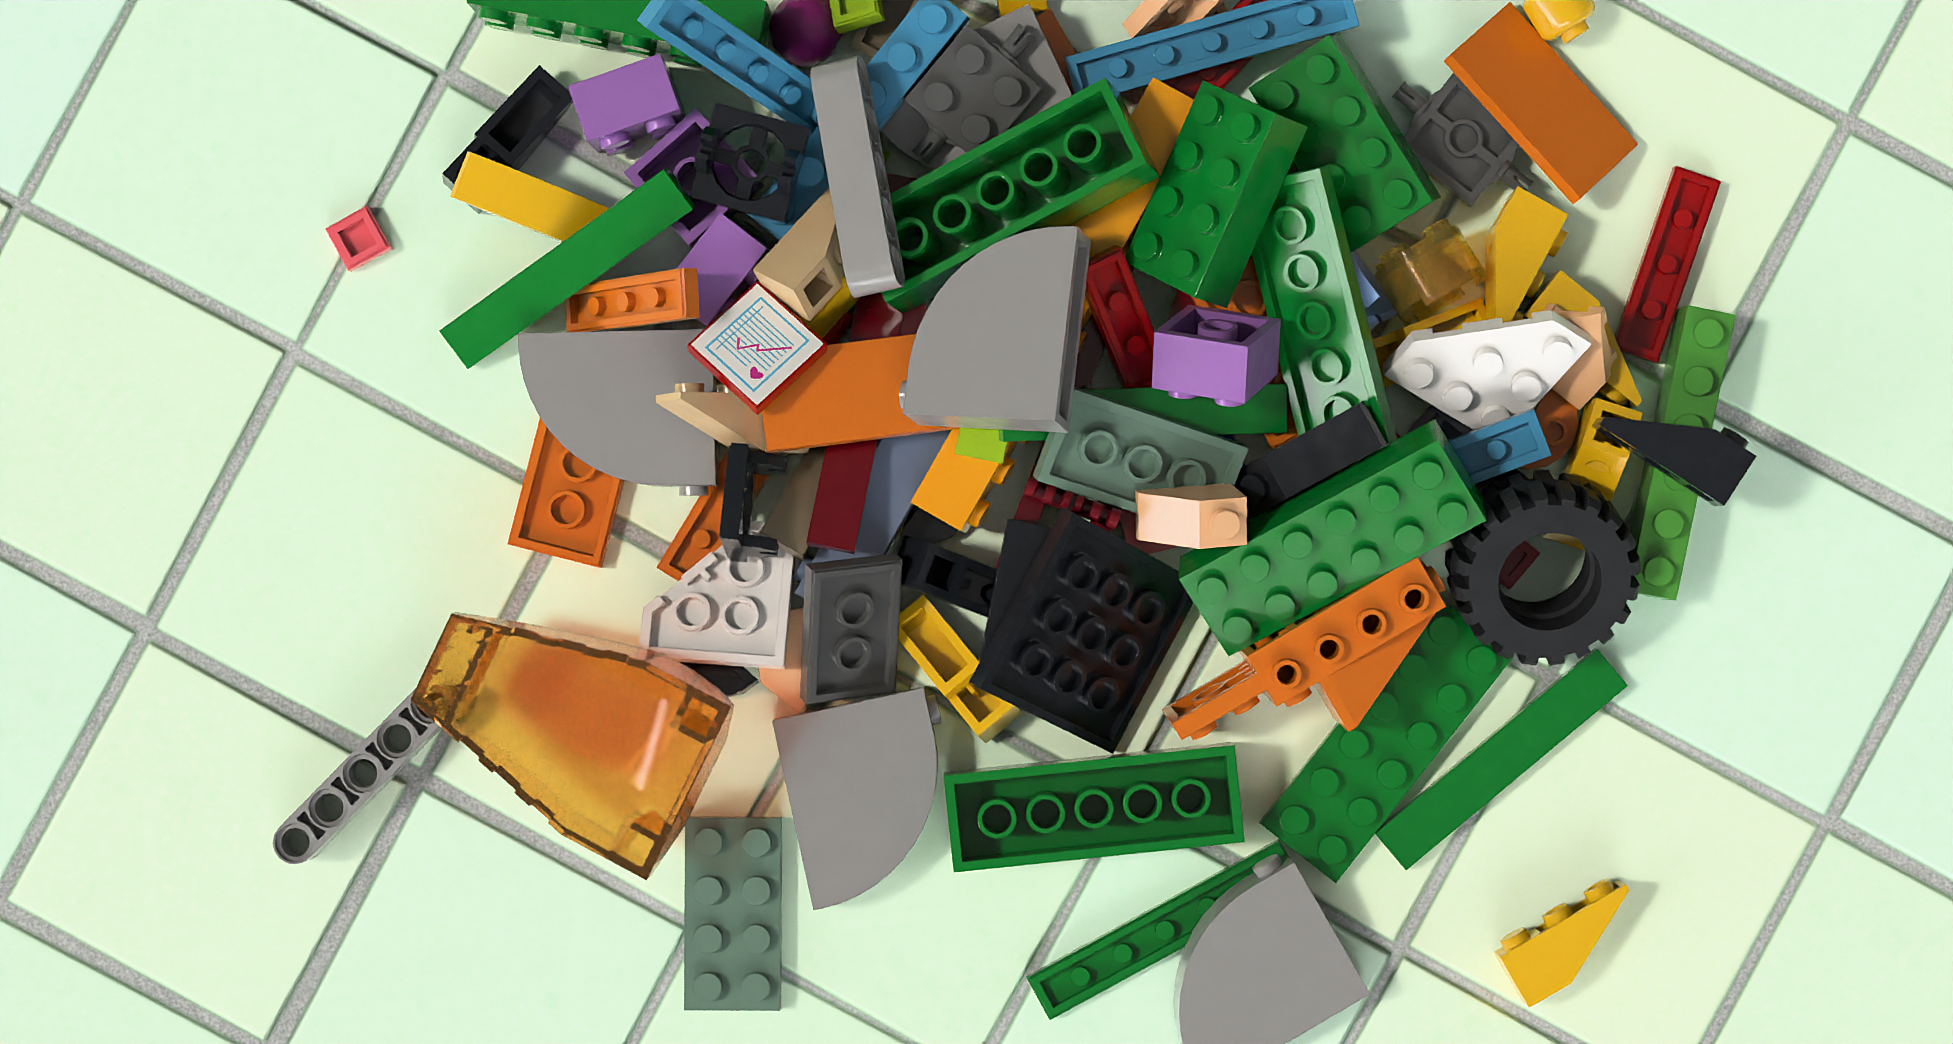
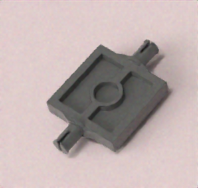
(972, 92)
(1460, 141)

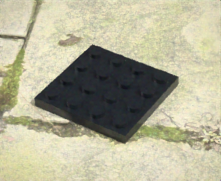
(1085, 632)

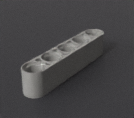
(857, 177)
(349, 789)

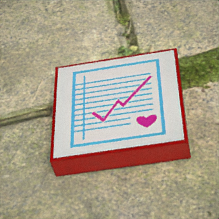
(757, 347)

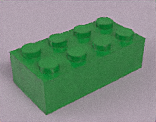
(1353, 133)
(1215, 194)

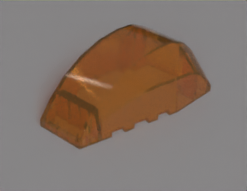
(581, 728)

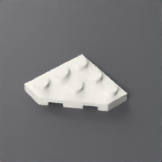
(1487, 365)
(725, 611)

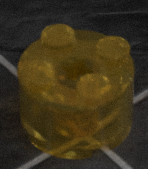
(1428, 273)

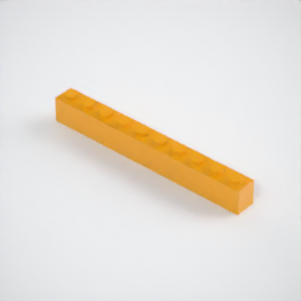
(959, 484)

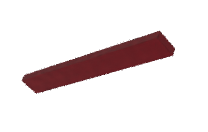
(849, 465)

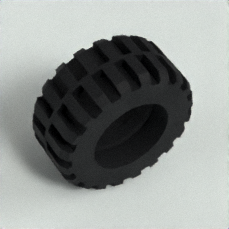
(1577, 614)

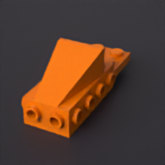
(1340, 649)

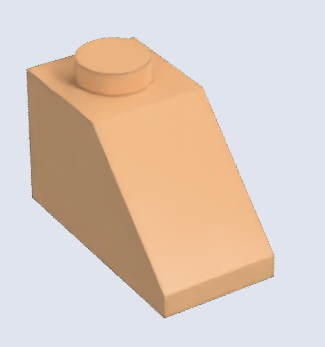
(1192, 516)

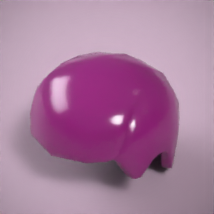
(804, 31)

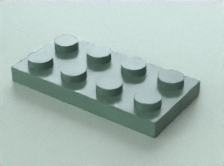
(1128, 449)
(733, 914)

